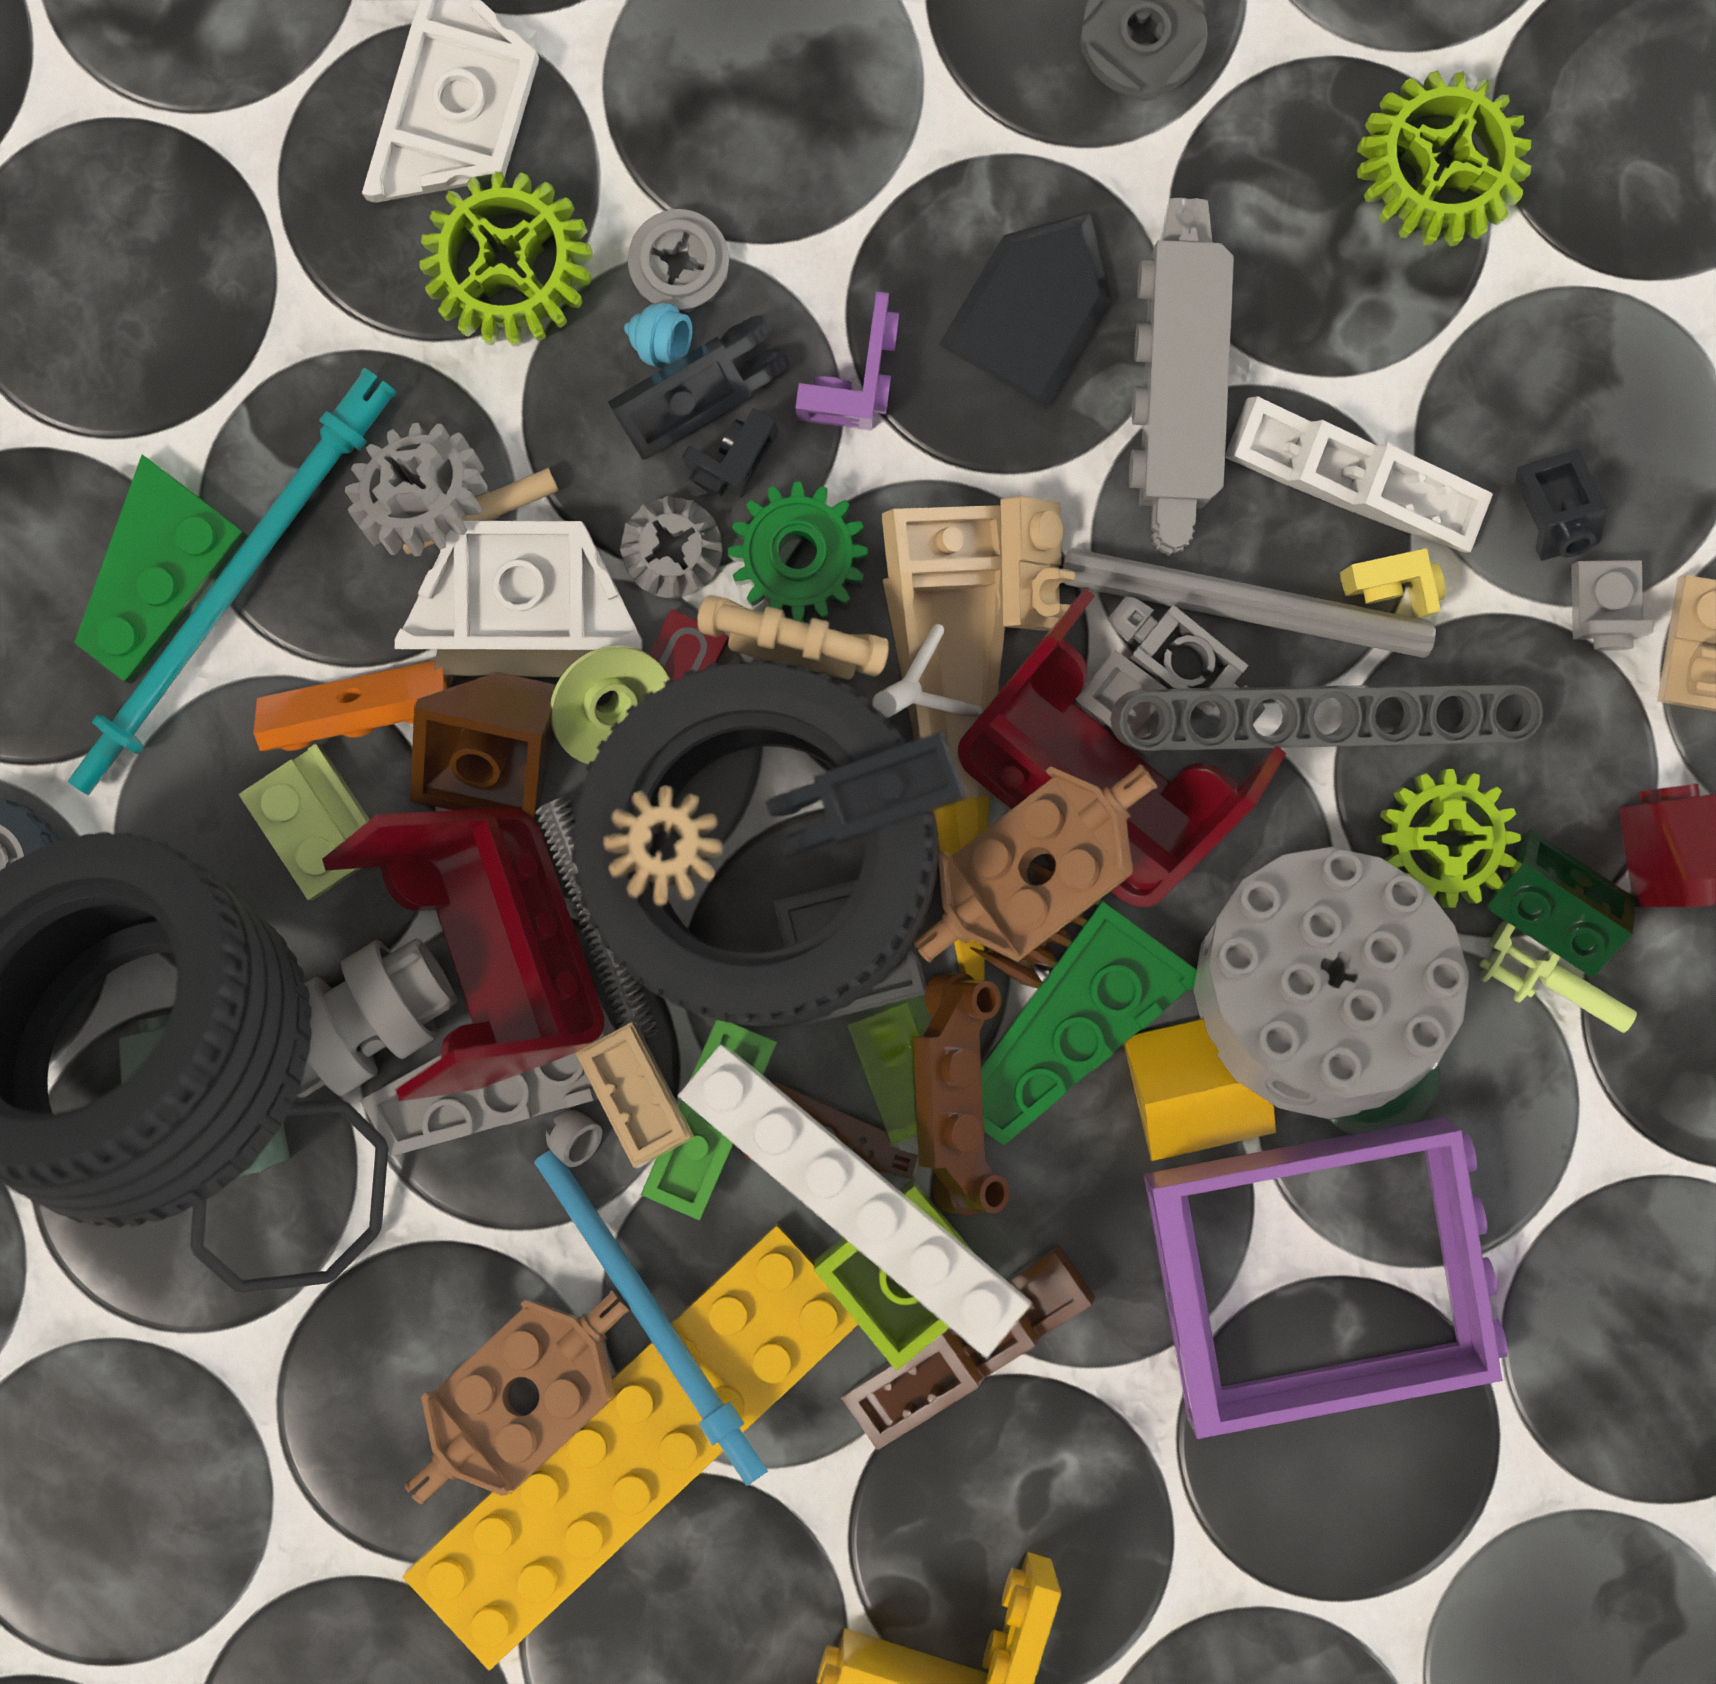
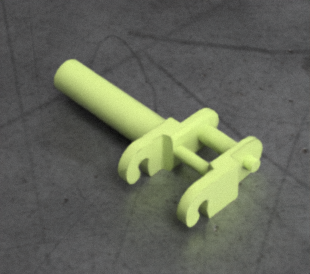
(1553, 977)

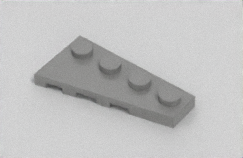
(450, 1116)

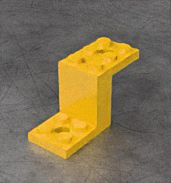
(1009, 1655)

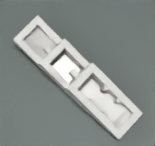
(1359, 475)

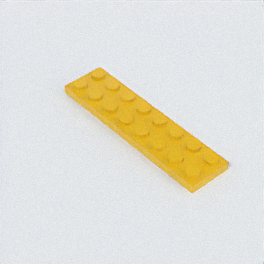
(534, 1547)

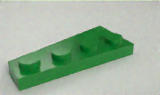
(1088, 1006)

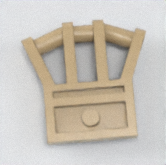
(787, 640)

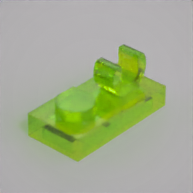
(887, 1057)

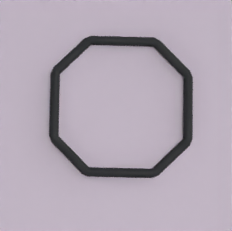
(349, 1255)

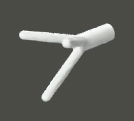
(909, 690)

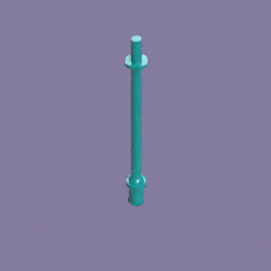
(339, 435)

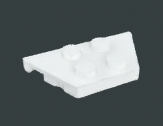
(451, 102)
(519, 591)

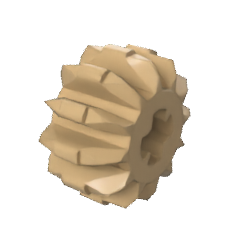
(640, 840)

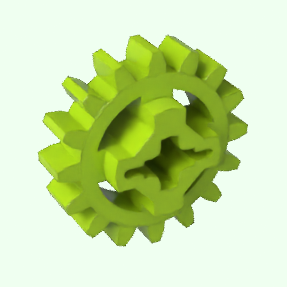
(1450, 813)

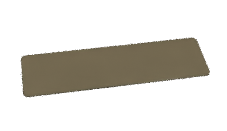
(512, 662)

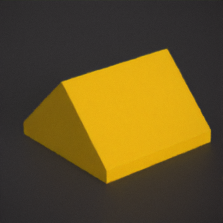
(1189, 1094)

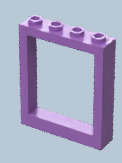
(1348, 1385)

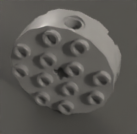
(1392, 972)

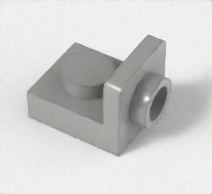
(1608, 603)
(1110, 683)

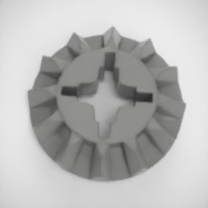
(663, 236)
(664, 576)

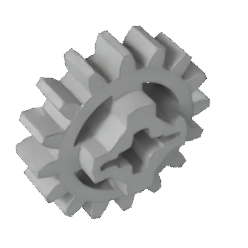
(416, 489)

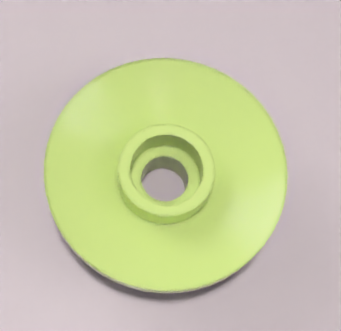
(576, 717)

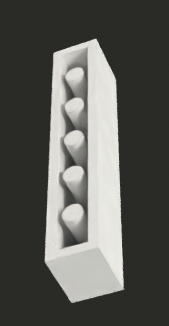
(855, 1200)

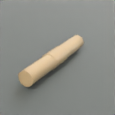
(509, 498)

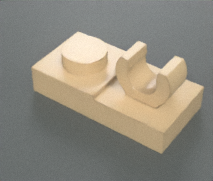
(1031, 563)
(1690, 651)

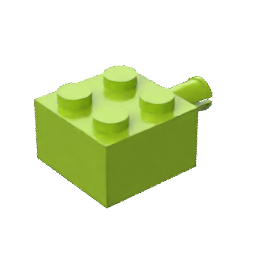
(879, 1304)

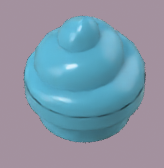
(660, 334)

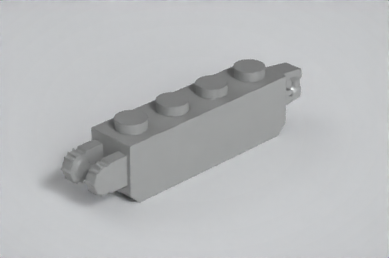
(1184, 373)

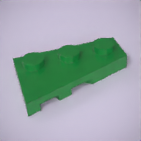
(153, 571)

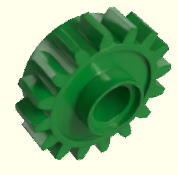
(798, 519)

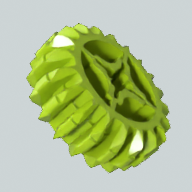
(1467, 167)
(522, 241)

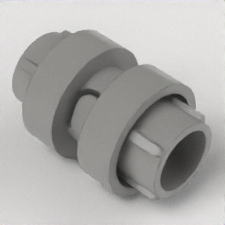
(381, 1004)

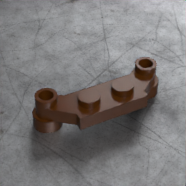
(951, 1095)

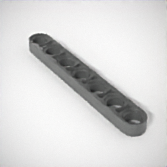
(1299, 708)

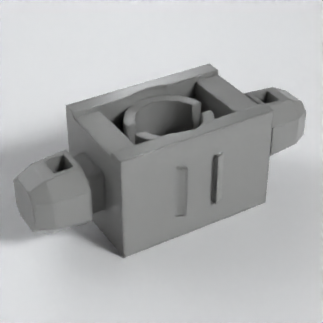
(1134, 620)

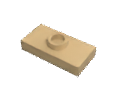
(634, 1095)

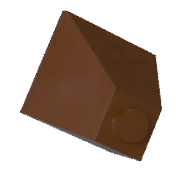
(483, 744)

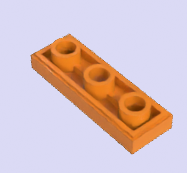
(344, 706)

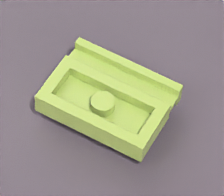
(305, 816)

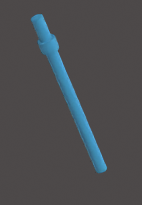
(720, 1421)

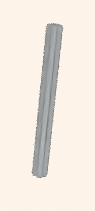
(1250, 603)

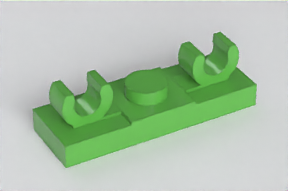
(688, 1173)

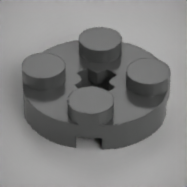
(1144, 68)

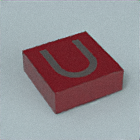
(684, 648)

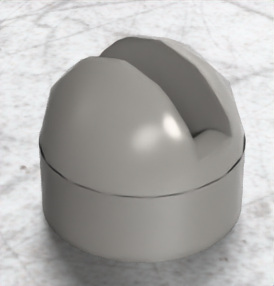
(573, 1137)

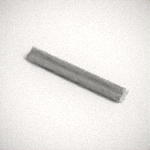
(620, 982)

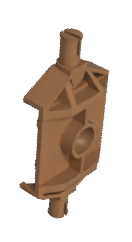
(987, 880)
(471, 1415)

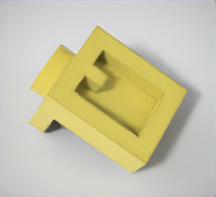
(1384, 578)

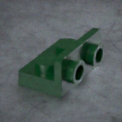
(1564, 904)

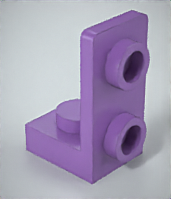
(831, 398)

